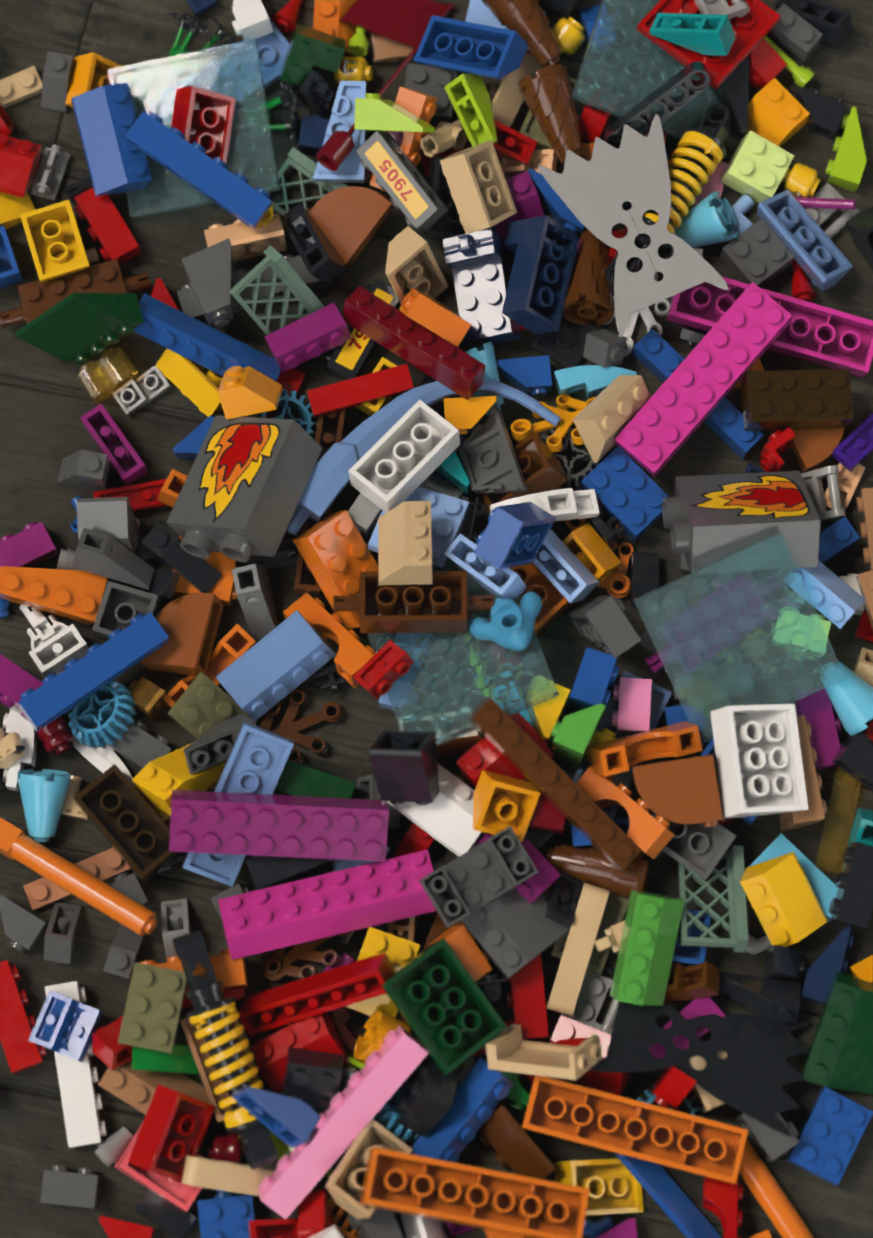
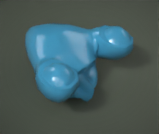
(509, 623)

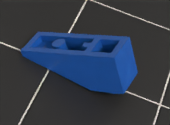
(555, 205)
(283, 1115)

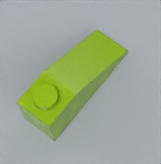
(473, 107)
(386, 115)

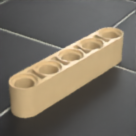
(578, 949)
(223, 1175)

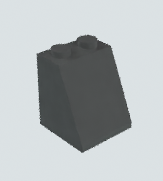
(211, 279)

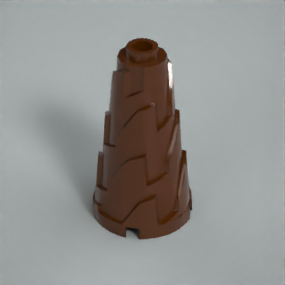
(531, 24)
(552, 104)
(588, 289)
(595, 869)

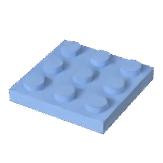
(446, 522)

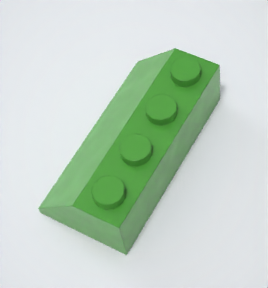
(574, 734)
(646, 948)

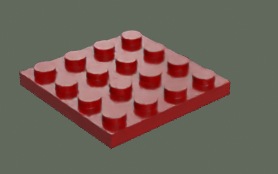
(747, 29)

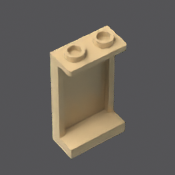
(513, 1054)

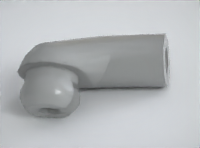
(756, 945)

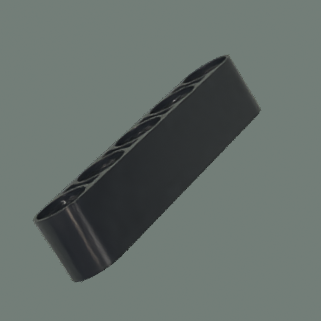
(663, 97)

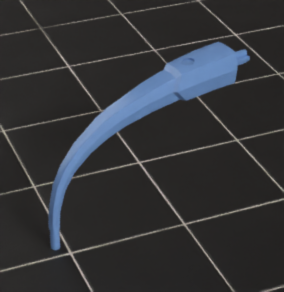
(331, 470)

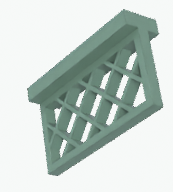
(307, 168)
(287, 277)
(735, 904)

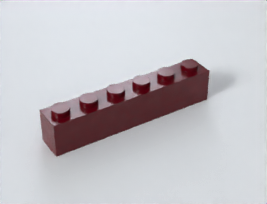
(413, 343)

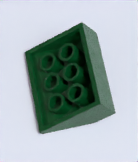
(83, 325)
(443, 1006)
(843, 1038)

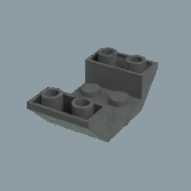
(478, 876)

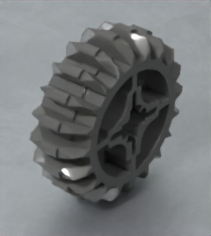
(580, 456)

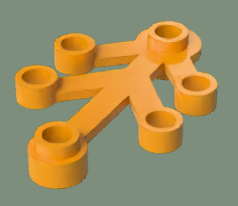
(523, 428)

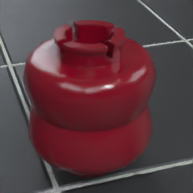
(56, 737)
(227, 1148)

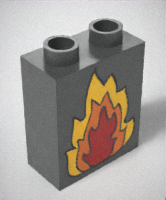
(243, 487)
(734, 511)

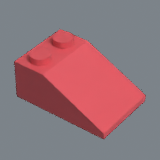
(169, 1189)

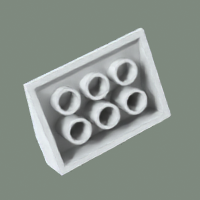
(758, 760)

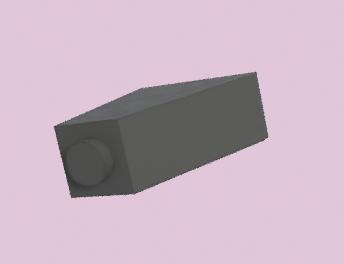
(86, 471)

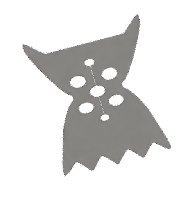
(596, 195)

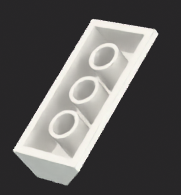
(448, 816)

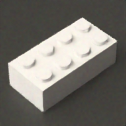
(404, 457)

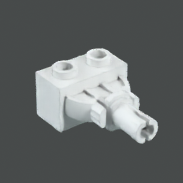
(53, 644)

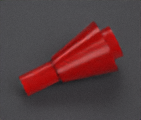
(287, 16)
(800, 285)

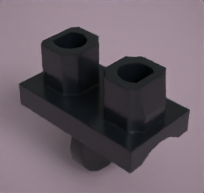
(327, 672)

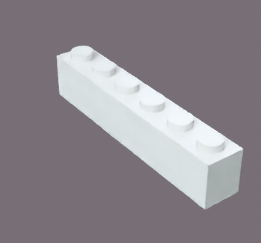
(77, 1085)

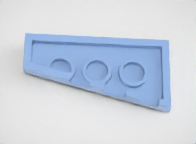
(342, 120)

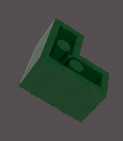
(311, 48)

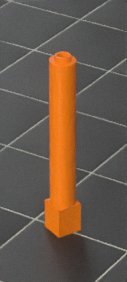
(75, 880)
(771, 1195)

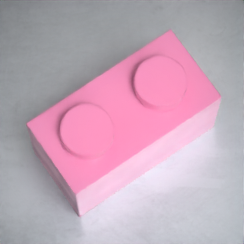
(633, 705)

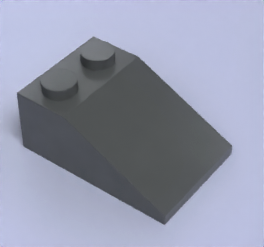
(698, 846)

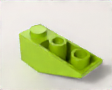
(850, 156)

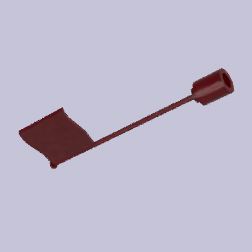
(398, 22)

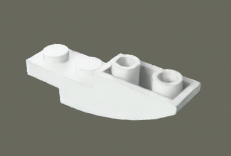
(561, 503)
(16, 723)

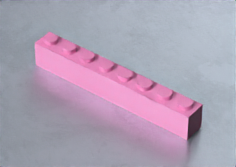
(342, 1121)

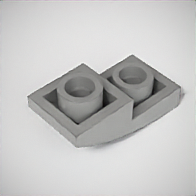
(142, 390)

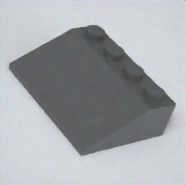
(513, 930)

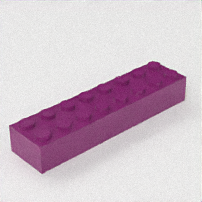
(278, 825)

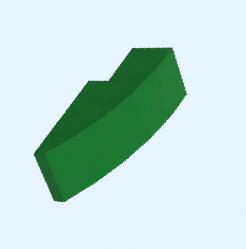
(179, 1062)

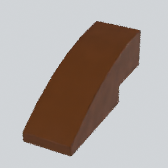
(692, 982)

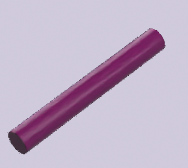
(827, 203)

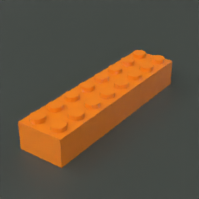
(635, 1129)
(473, 1196)

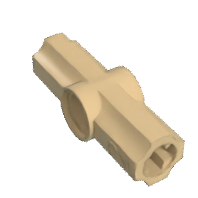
(446, 136)

